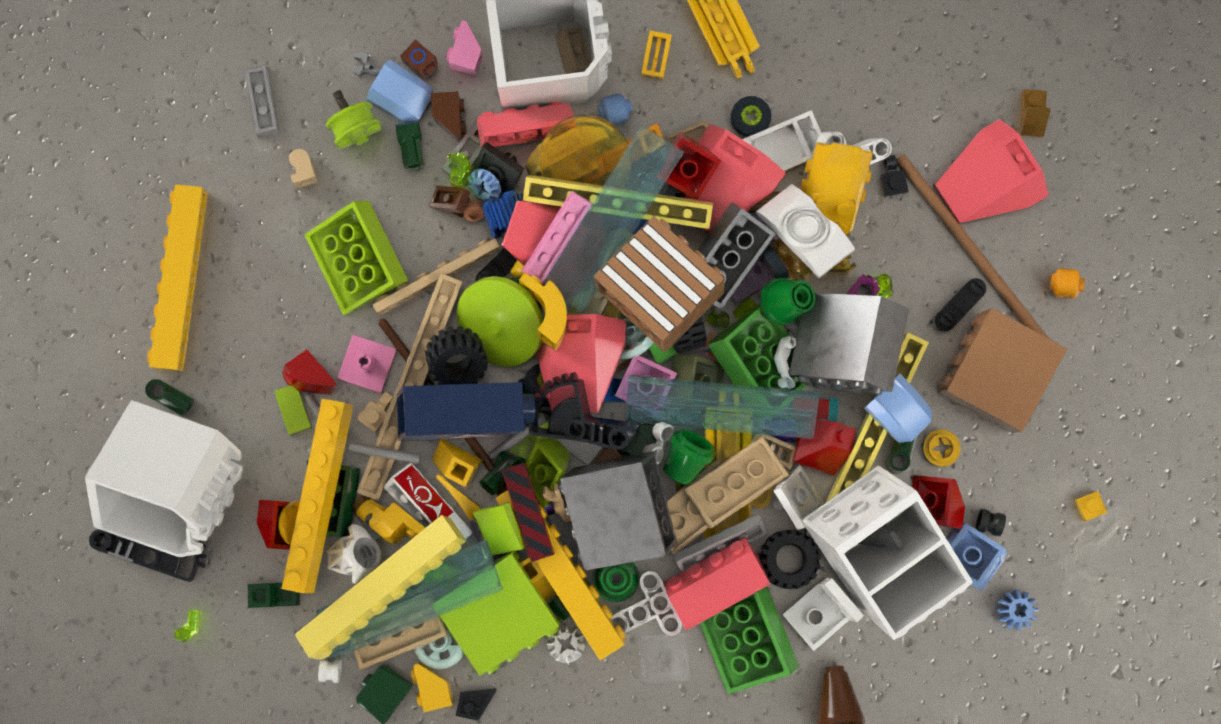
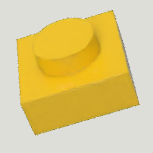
(1090, 506)

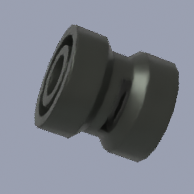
(990, 522)

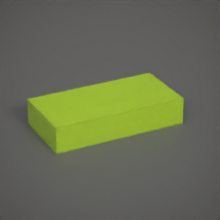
(293, 410)

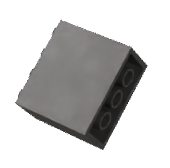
(850, 343)
(618, 511)

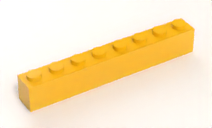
(178, 278)
(317, 496)
(576, 593)

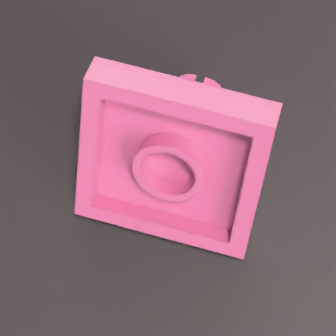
(367, 364)

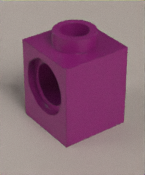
(865, 281)

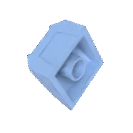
(399, 93)
(901, 412)
(977, 554)

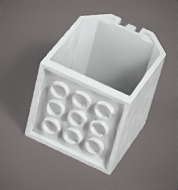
(566, 88)
(162, 480)

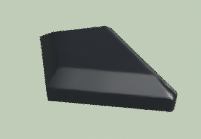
(474, 702)

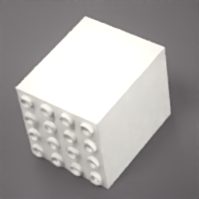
(887, 583)

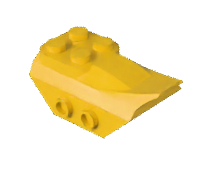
(837, 181)

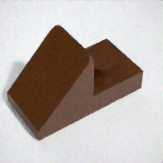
(450, 200)

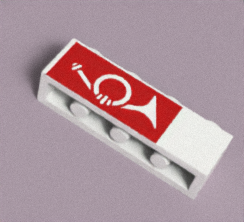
(421, 499)

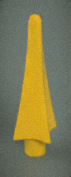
(465, 502)

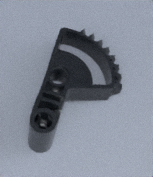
(595, 430)
(135, 552)

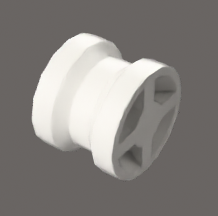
(330, 670)

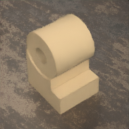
(304, 168)

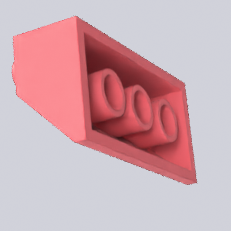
(520, 126)
(716, 583)

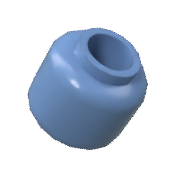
(615, 108)

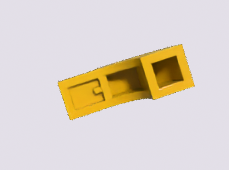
(550, 298)

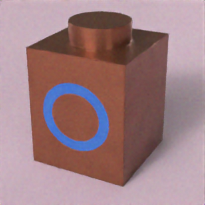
(419, 60)

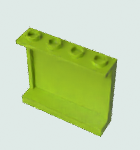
(502, 622)

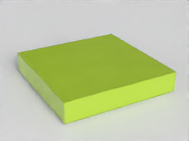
(500, 528)

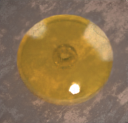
(582, 150)

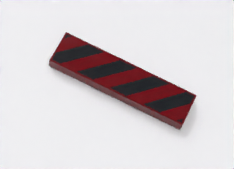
(528, 512)

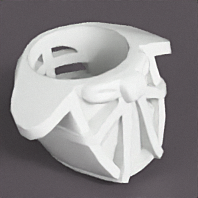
(347, 554)

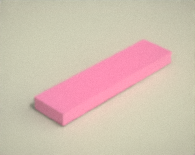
(557, 236)

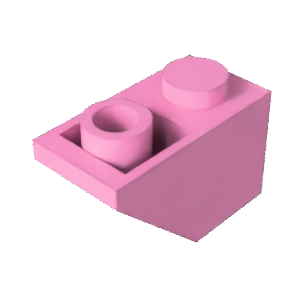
(466, 52)

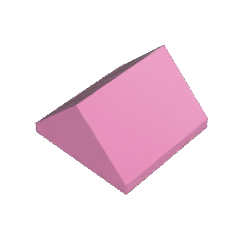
(642, 367)

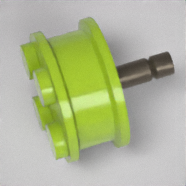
(352, 123)

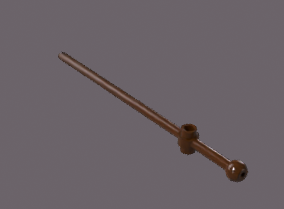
(472, 442)

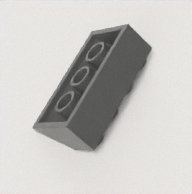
(735, 247)

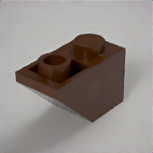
(447, 113)

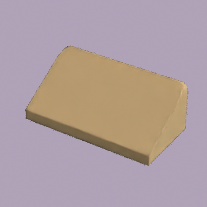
(573, 50)

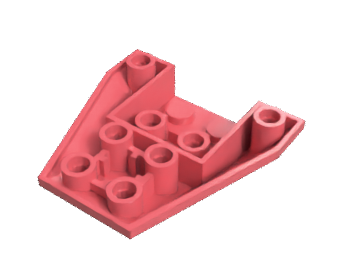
(742, 176)
(992, 176)
(527, 228)
(591, 350)

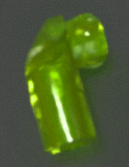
(190, 629)

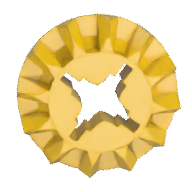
(946, 438)

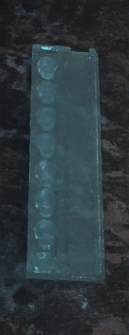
(614, 215)
(722, 406)
(455, 583)

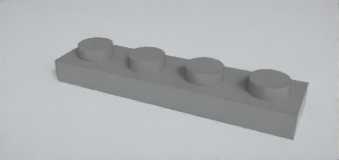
(751, 528)

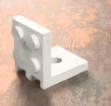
(834, 608)

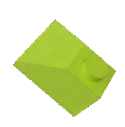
(546, 466)

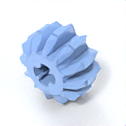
(1009, 608)

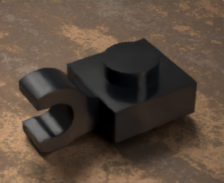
(893, 181)

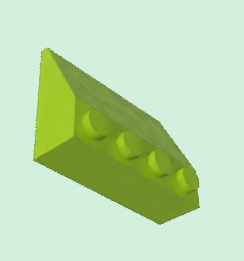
(355, 256)

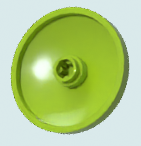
(503, 318)

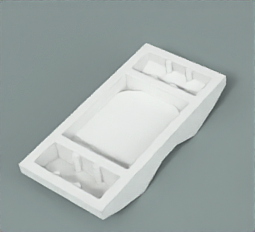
(788, 142)
(806, 230)

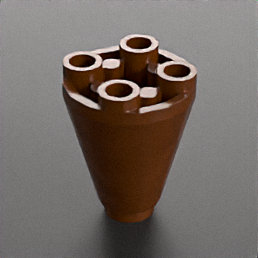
(838, 700)

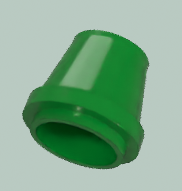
(786, 300)
(687, 456)
(617, 591)

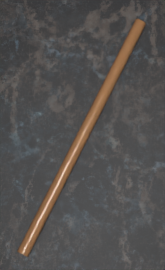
(967, 243)

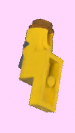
(384, 522)

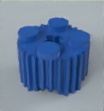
(500, 211)

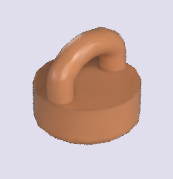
(474, 210)

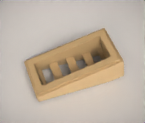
(782, 446)

